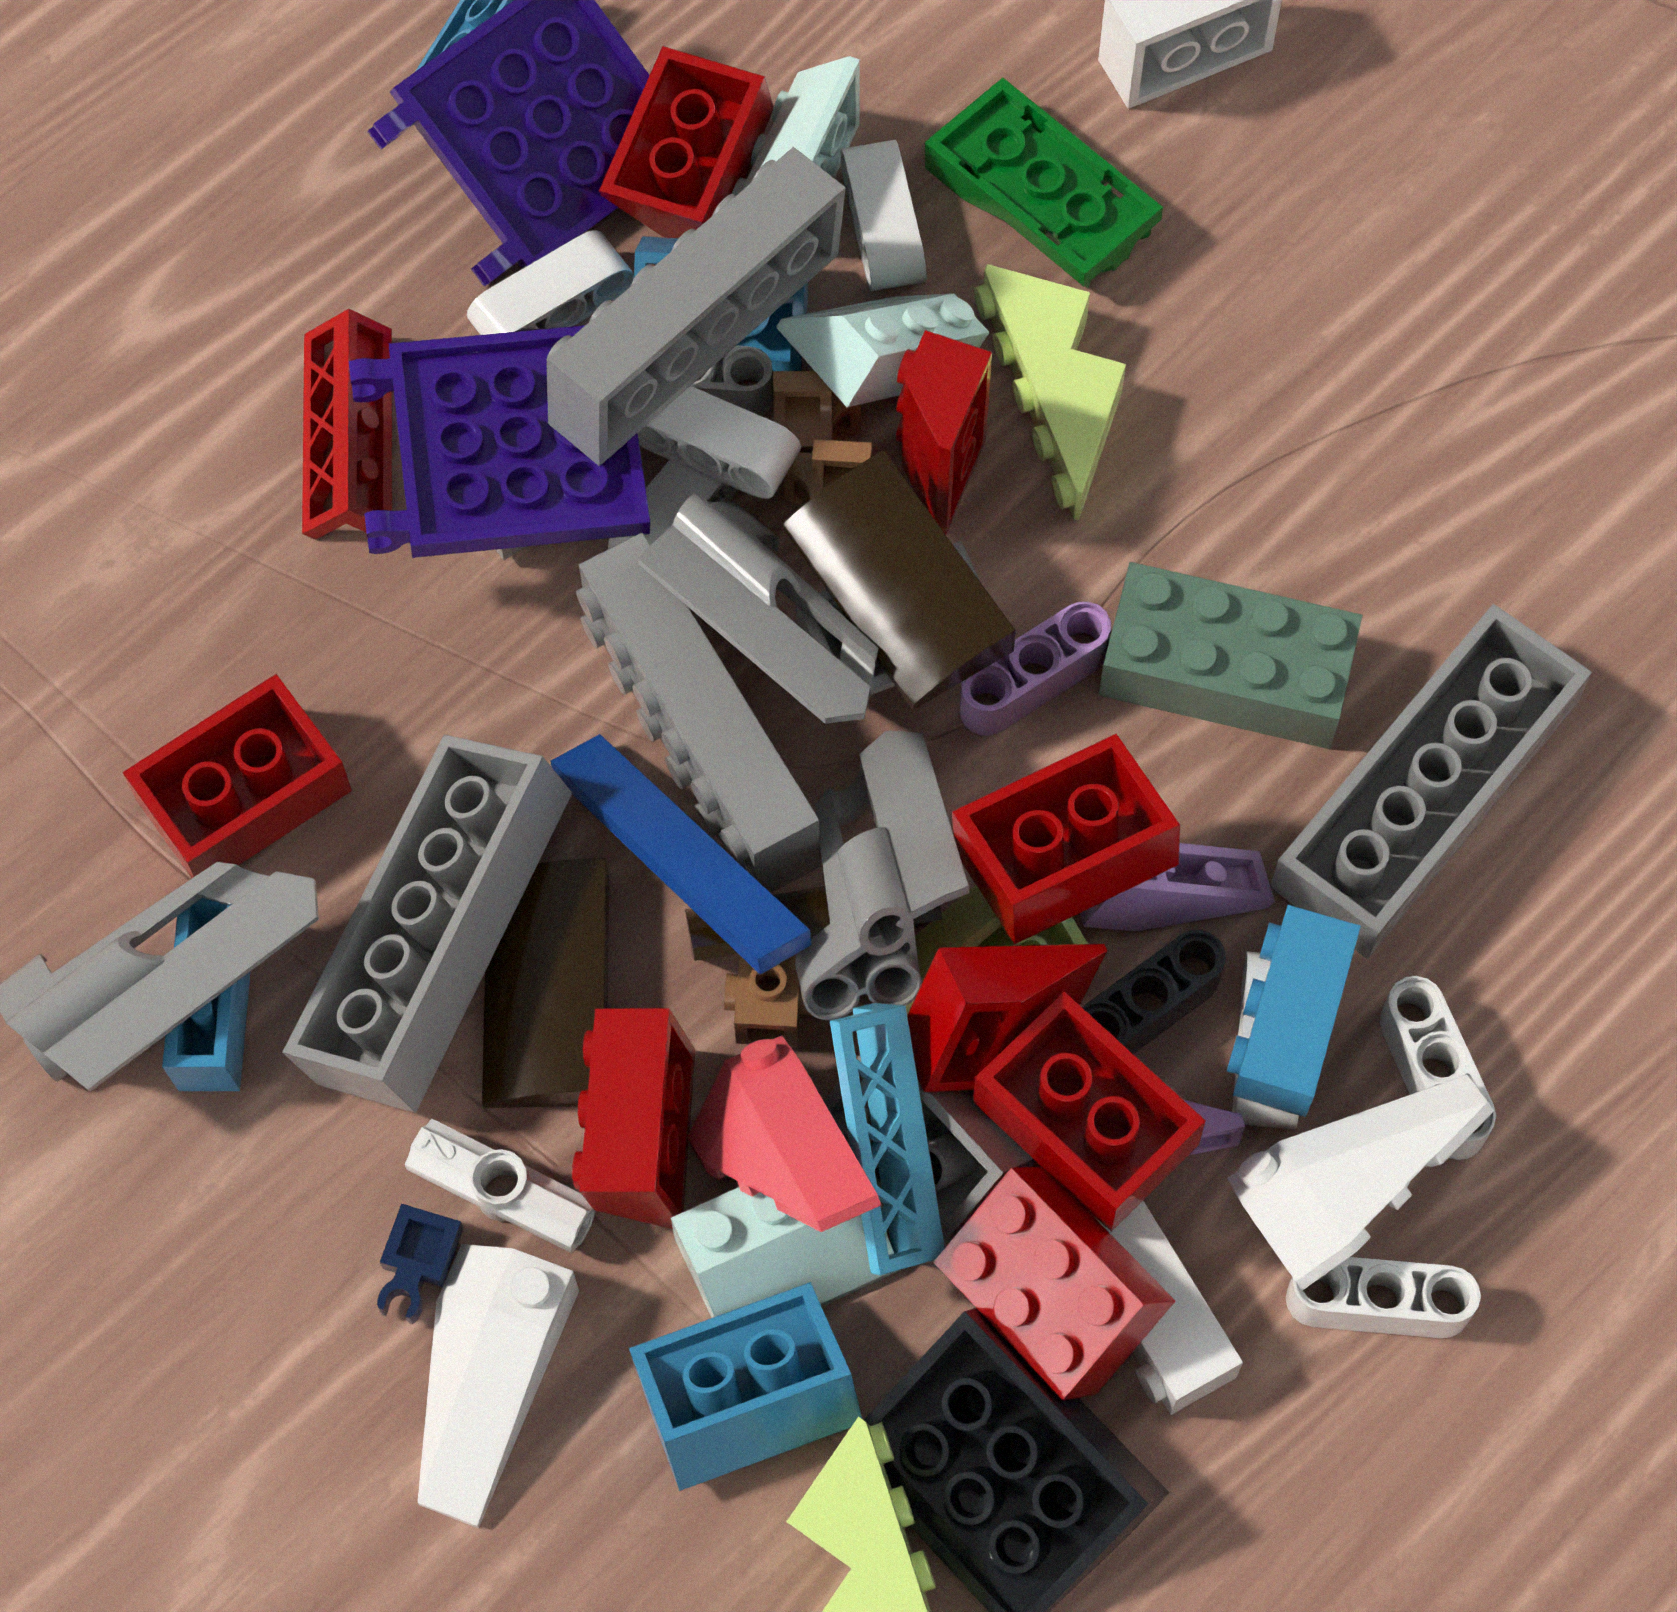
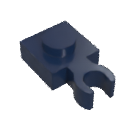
(417, 1253)

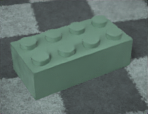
(1230, 655)

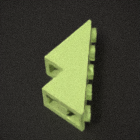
(1063, 389)
(863, 1525)

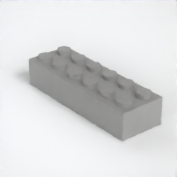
(693, 305)
(699, 717)
(1431, 778)
(428, 923)

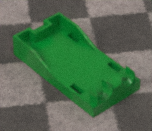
(1041, 182)

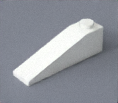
(1332, 1181)
(487, 1360)

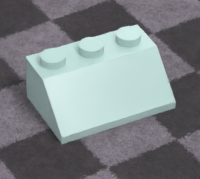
(814, 117)
(863, 343)
(751, 1251)

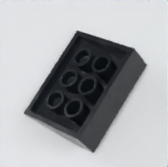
(1006, 1473)

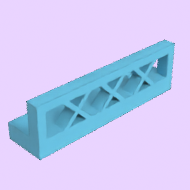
(897, 1133)

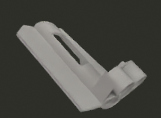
(726, 573)
(879, 879)
(122, 1001)

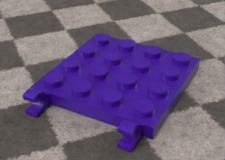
(526, 121)
(481, 451)

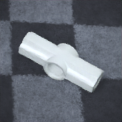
(469, 1166)

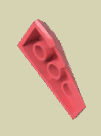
(780, 1138)

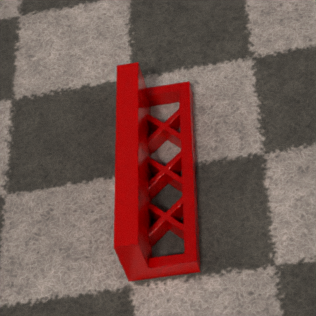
(361, 431)

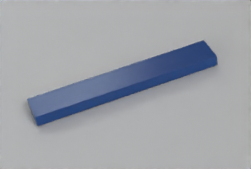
(682, 854)

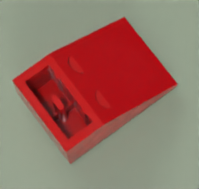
(983, 999)

